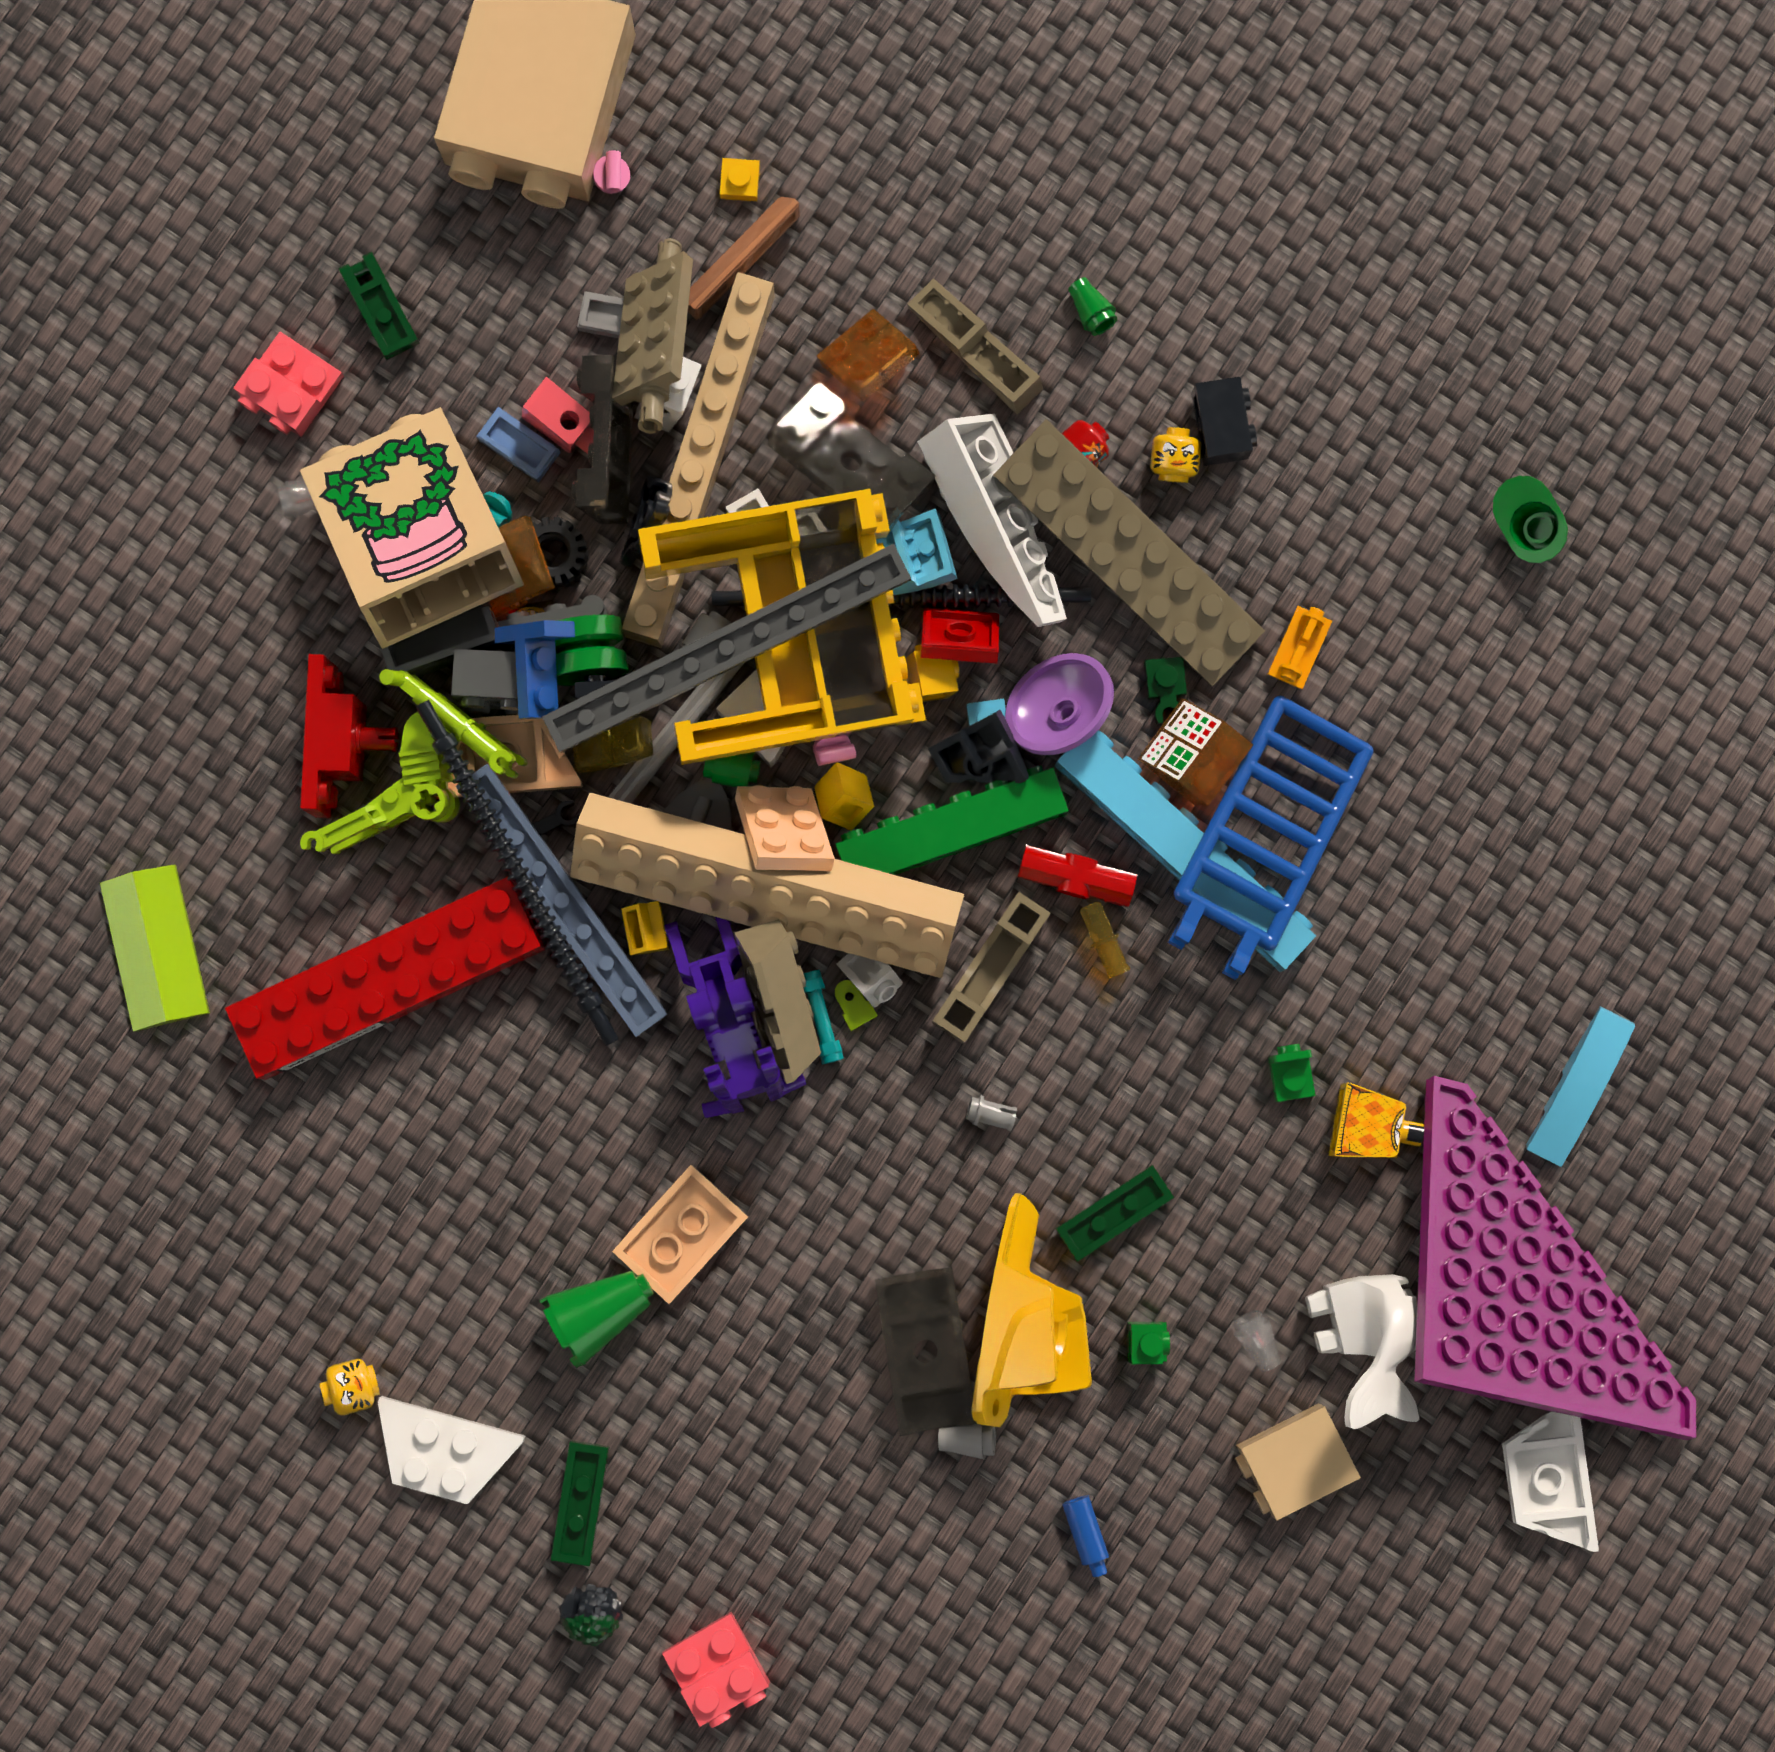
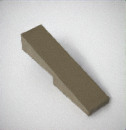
(980, 350)

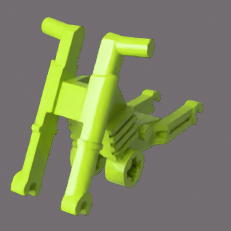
(421, 772)

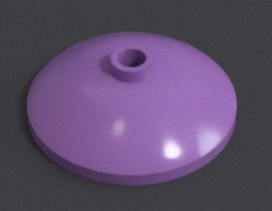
(1059, 704)

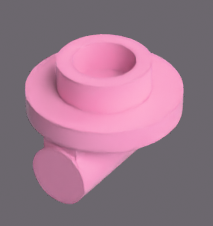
(611, 173)
(833, 750)

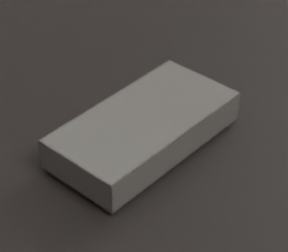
(600, 314)

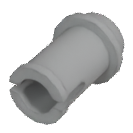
(991, 1113)

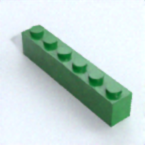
(957, 826)

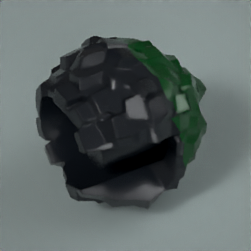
(591, 1614)

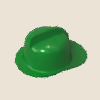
(1530, 519)

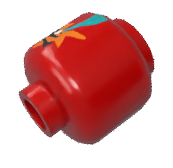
(1089, 440)

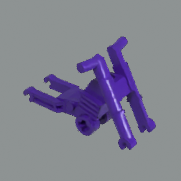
(724, 1011)

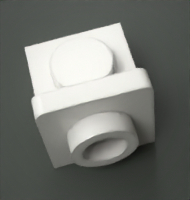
(872, 978)

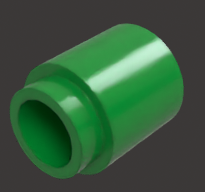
(733, 770)

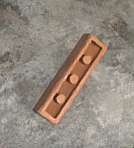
(742, 255)

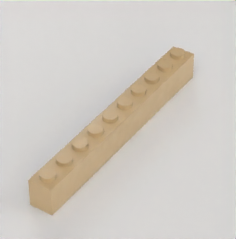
(704, 443)

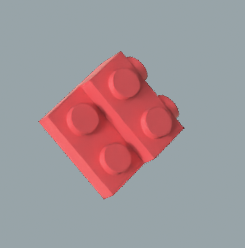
(288, 385)
(717, 1671)

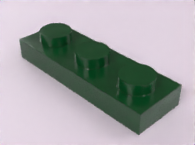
(1114, 1213)
(580, 1503)

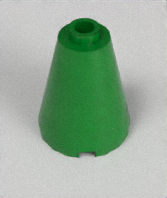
(596, 1312)

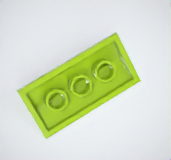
(154, 947)

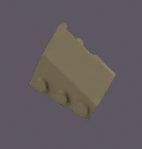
(777, 991)

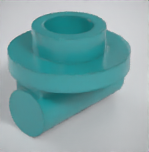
(499, 508)

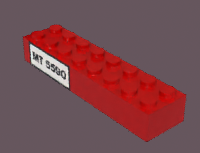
(384, 979)

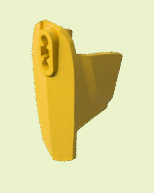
(1031, 1329)

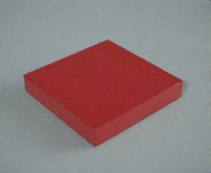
(960, 635)

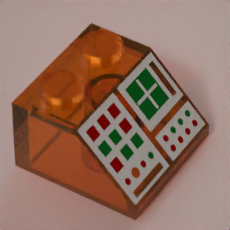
(1195, 752)

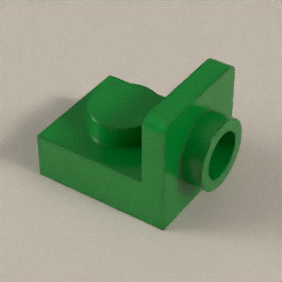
(1291, 1073)

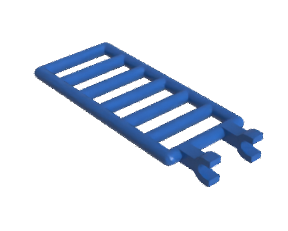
(1316, 844)

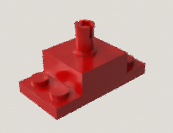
(334, 737)

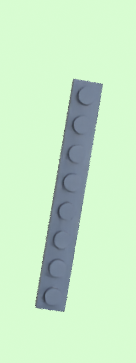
(577, 918)

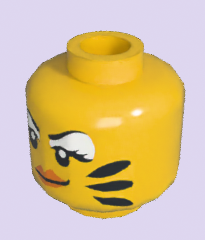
(1175, 455)
(350, 1386)

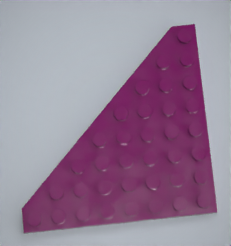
(1512, 1296)

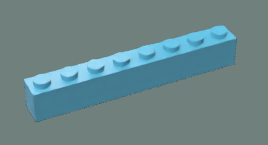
(1172, 836)

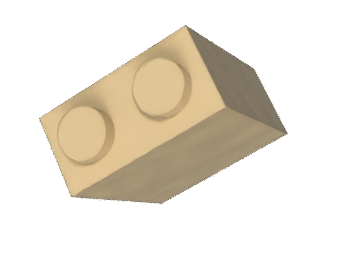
(1296, 1462)

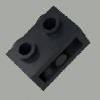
(1223, 421)

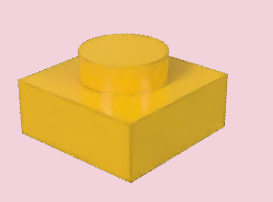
(739, 179)

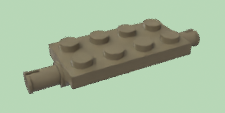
(653, 334)

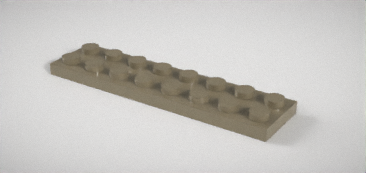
(1128, 552)

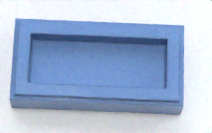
(518, 444)

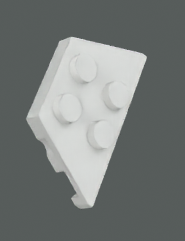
(442, 1451)
(1551, 1480)

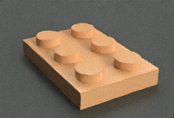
(784, 828)
(680, 1234)

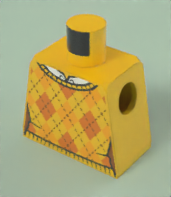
(1371, 1125)

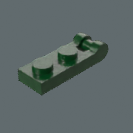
(379, 307)

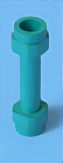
(830, 1049)

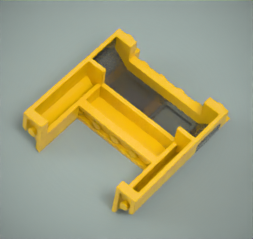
(819, 683)

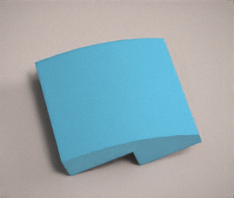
(923, 551)

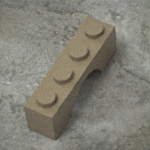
(991, 968)

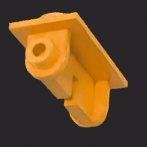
(1300, 646)

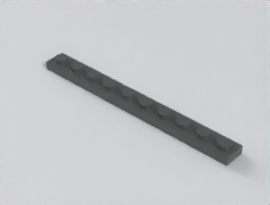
(726, 648)

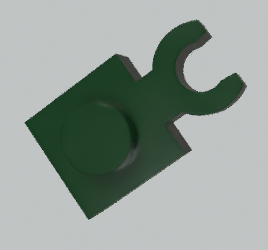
(1165, 682)

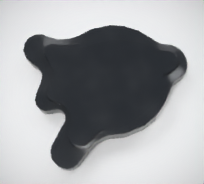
(651, 512)

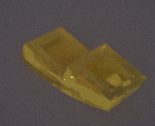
(615, 746)

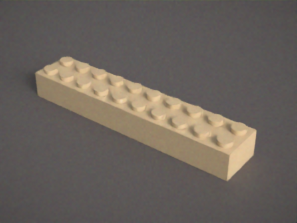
(716, 876)

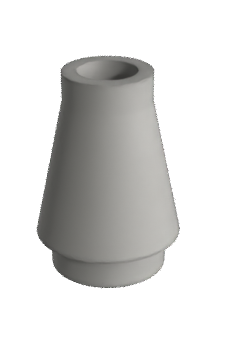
(968, 1440)

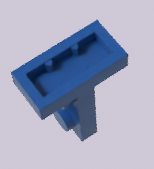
(536, 663)

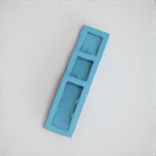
(1580, 1086)

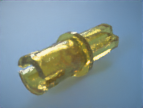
(1104, 939)

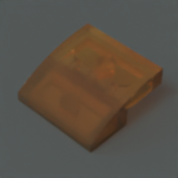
(530, 563)

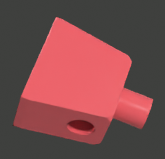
(551, 407)

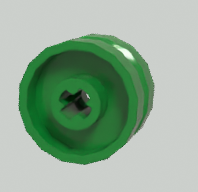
(591, 650)

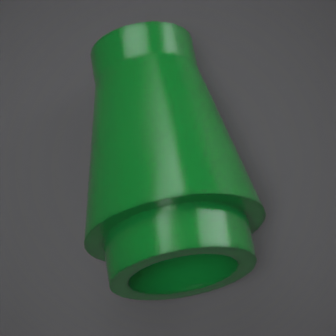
(1093, 308)

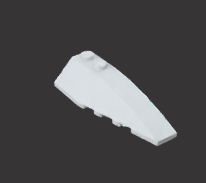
(996, 525)

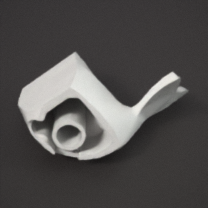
(1375, 1320)

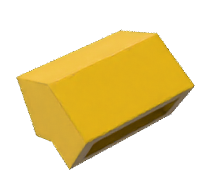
(645, 928)

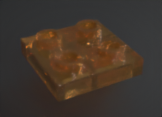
(868, 355)

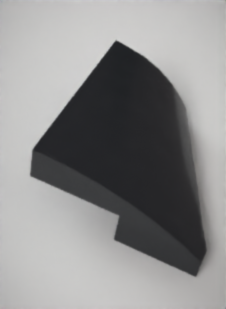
(981, 753)

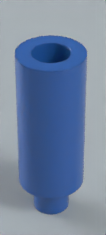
(1086, 1534)

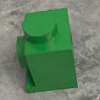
(1147, 1342)

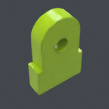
(857, 1010)

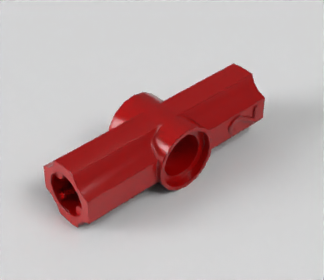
(1077, 876)

